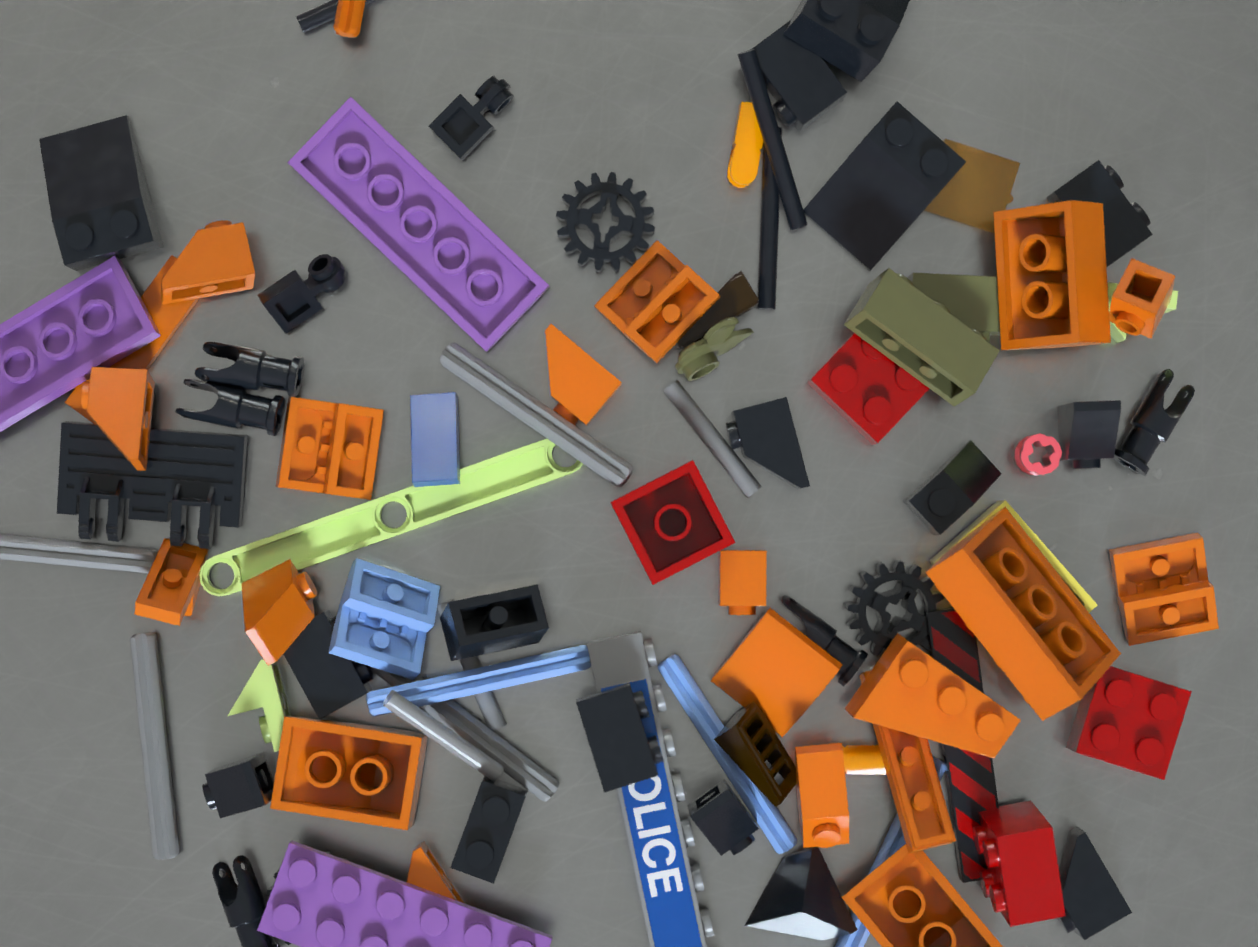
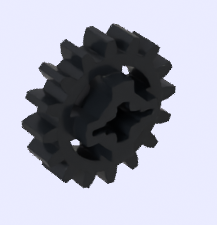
(584, 218)
(904, 590)

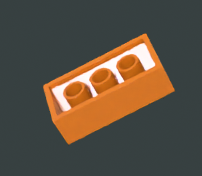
(1024, 614)

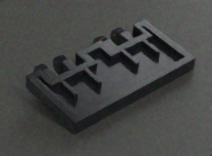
(180, 471)

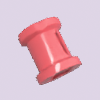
(1050, 460)

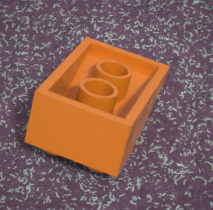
(349, 771)
(915, 906)

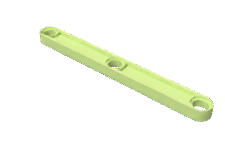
(363, 523)

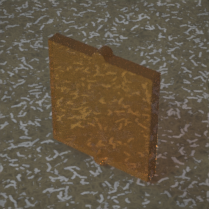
(976, 189)

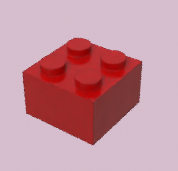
(867, 388)
(672, 522)
(1129, 722)
(1020, 863)

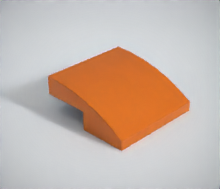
(657, 301)
(329, 448)
(1163, 589)
(777, 671)

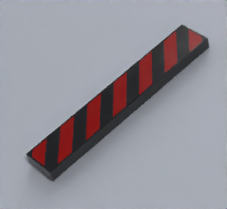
(968, 774)

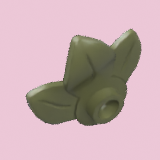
(701, 356)

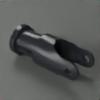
(253, 369)
(238, 408)
(1152, 424)
(826, 638)
(242, 902)

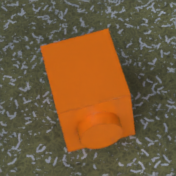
(742, 580)

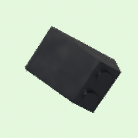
(847, 32)
(883, 186)
(98, 194)

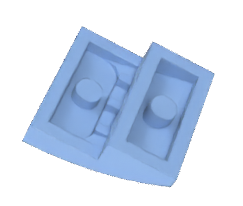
(384, 619)

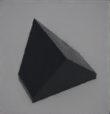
(803, 900)

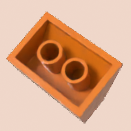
(1052, 276)

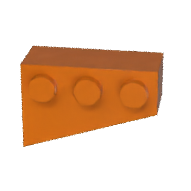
(930, 701)

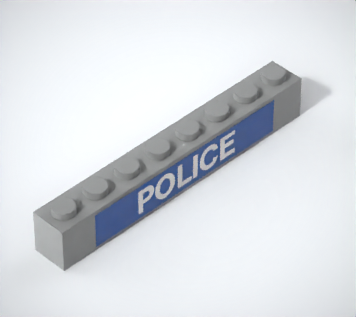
(650, 807)

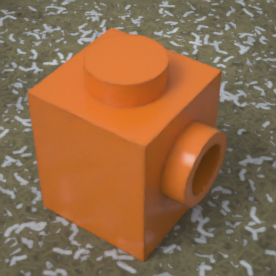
(1141, 299)

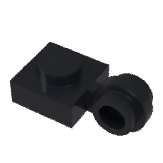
(463, 125)
(295, 300)

